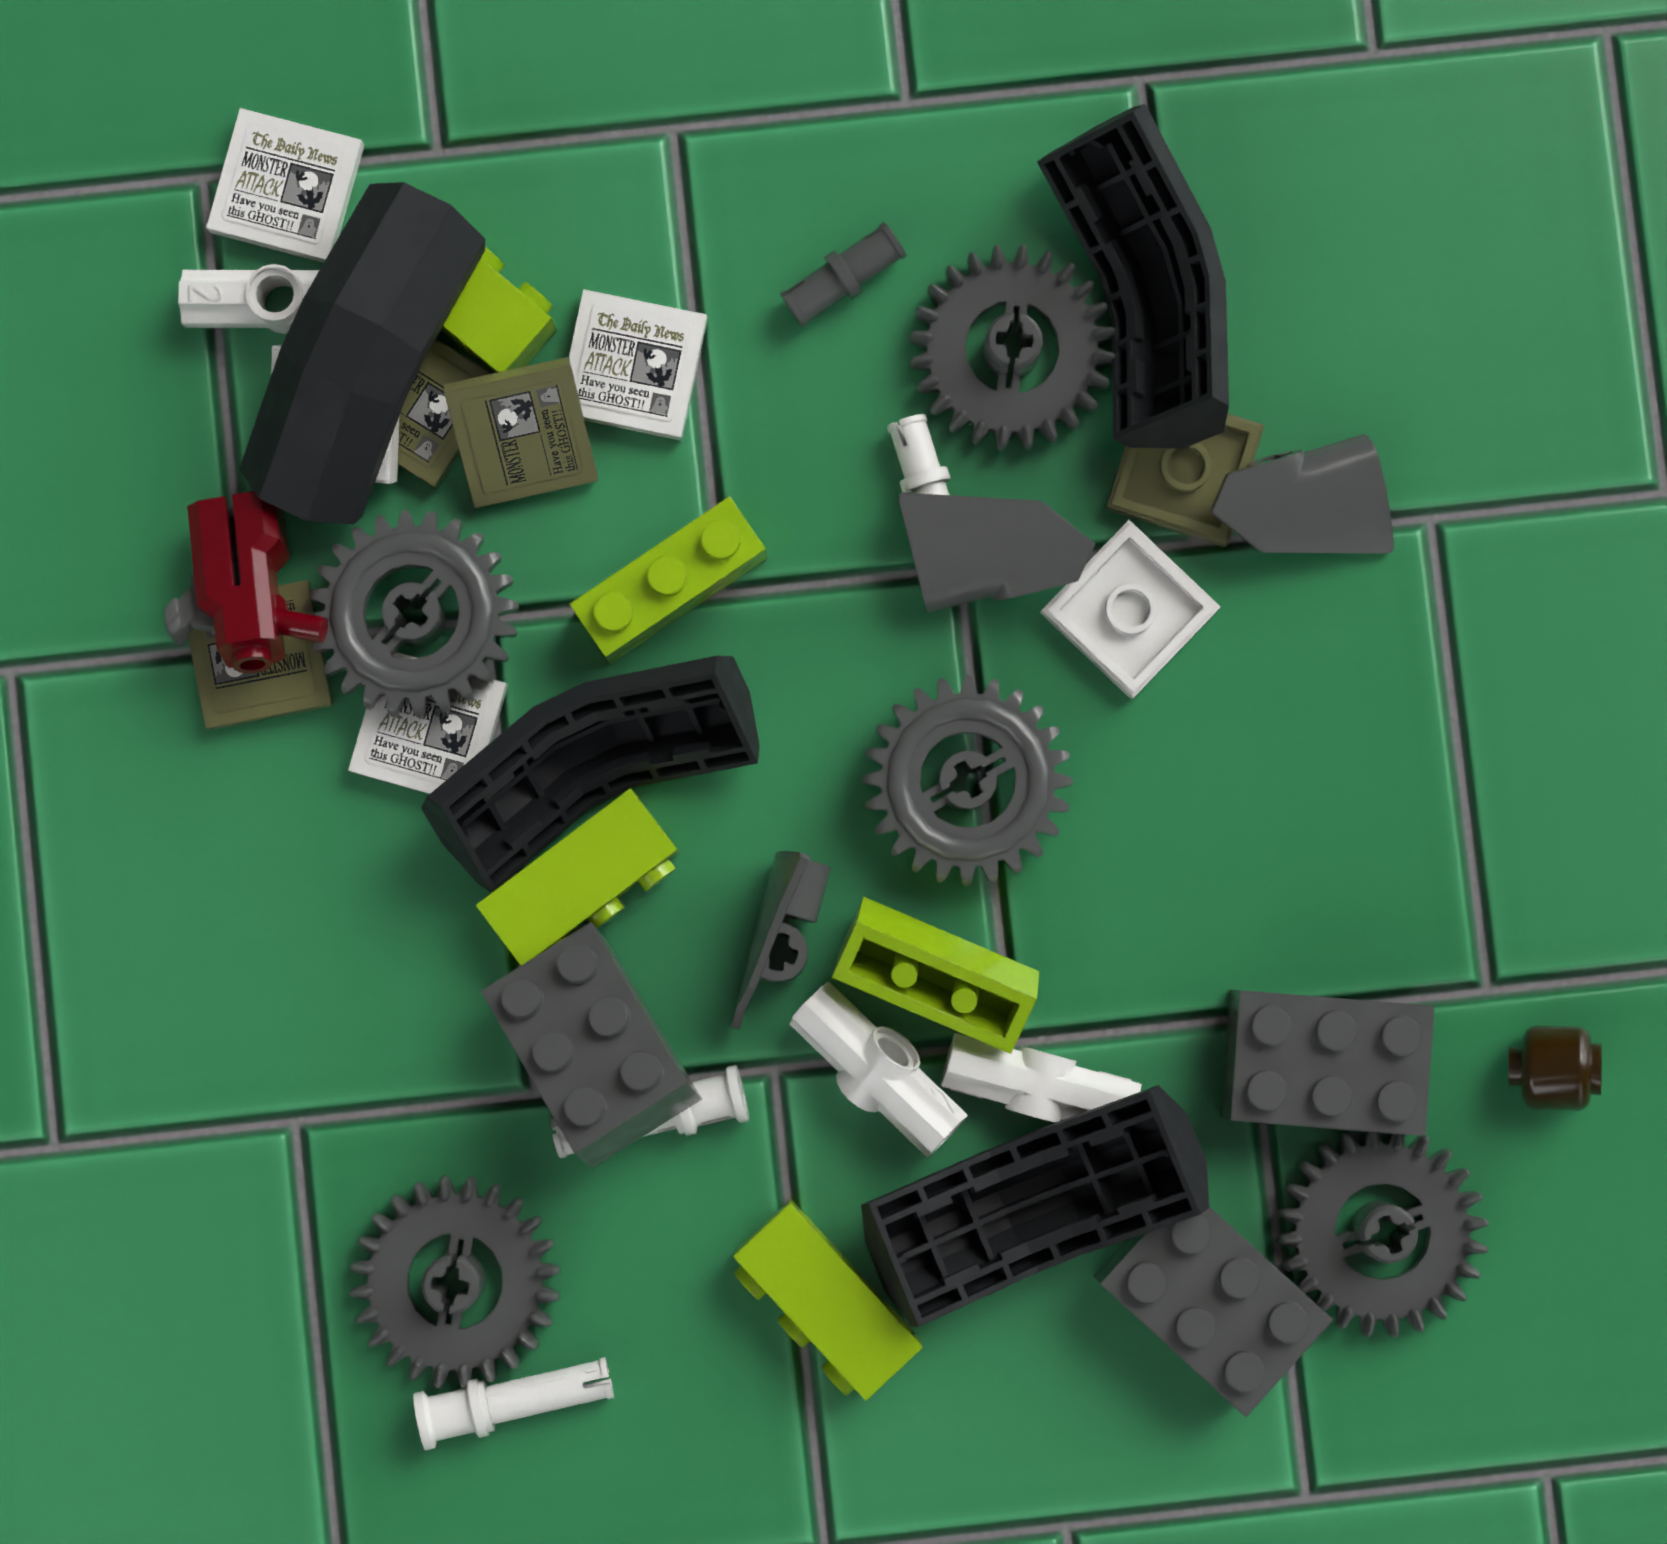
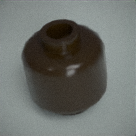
(1556, 1068)

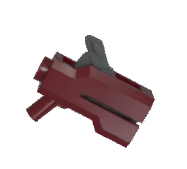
(237, 584)

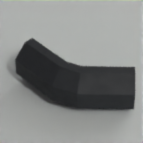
(1156, 279)
(358, 352)
(586, 750)
(1036, 1204)

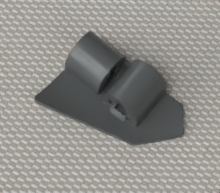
(1310, 501)
(989, 547)
(792, 892)

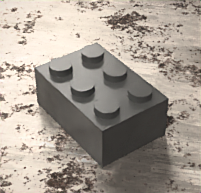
(591, 1045)
(1327, 1062)
(1215, 1304)

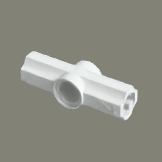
(239, 297)
(878, 1069)
(1030, 1080)

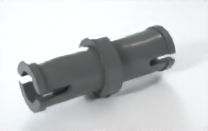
(843, 274)

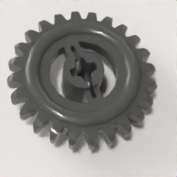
(1016, 288)
(452, 564)
(1022, 749)
(1440, 1210)
(446, 1343)

